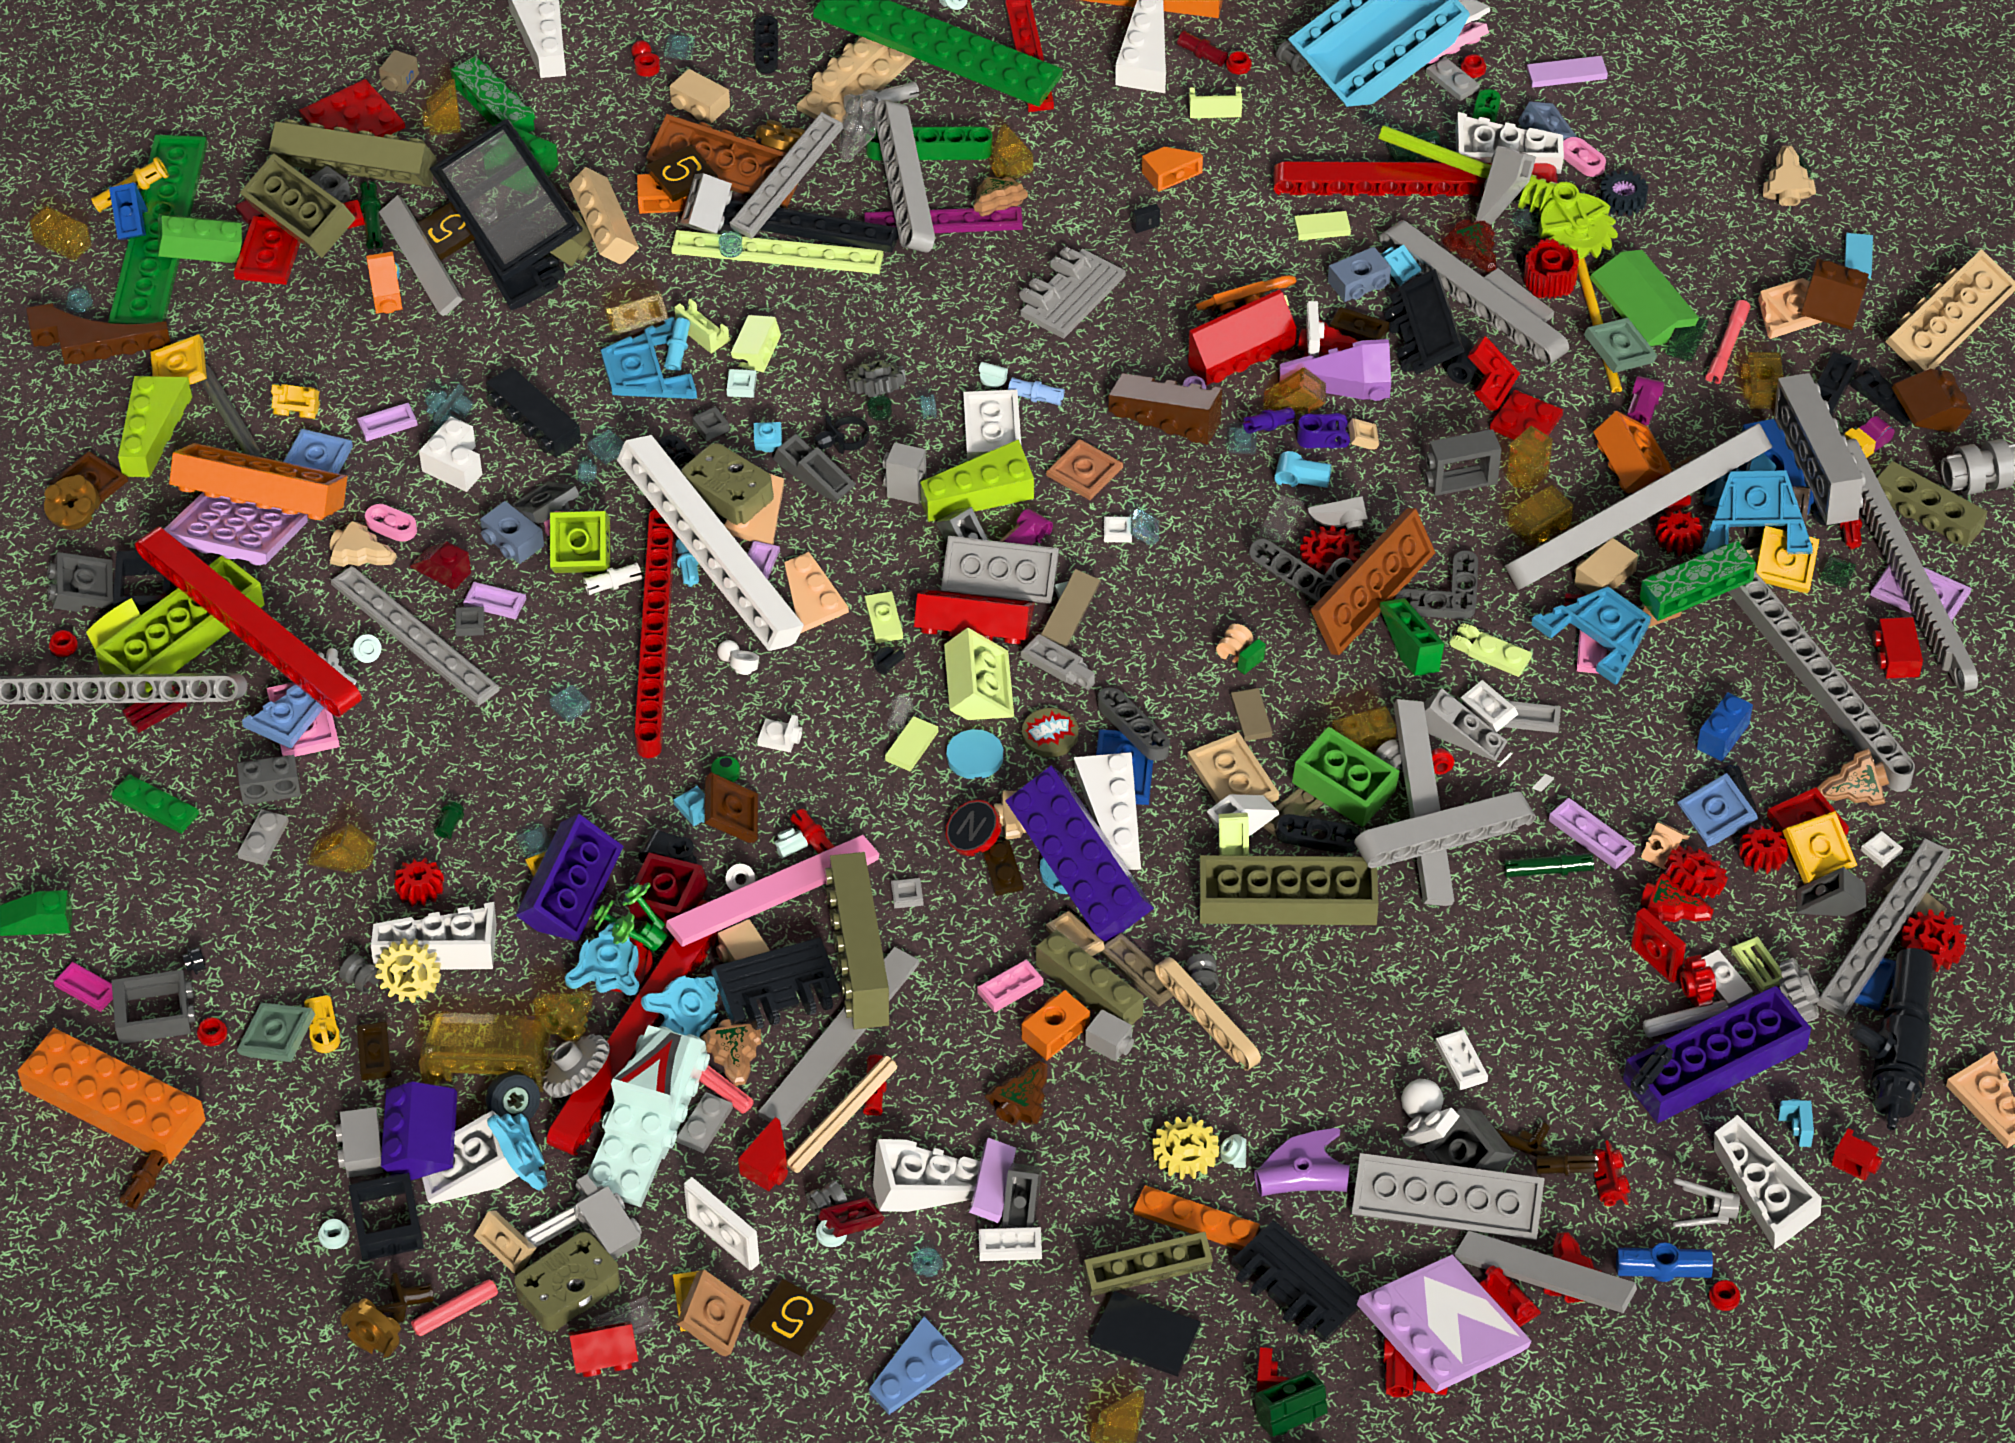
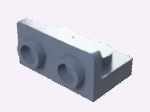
(1545, 118)

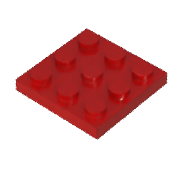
(355, 109)

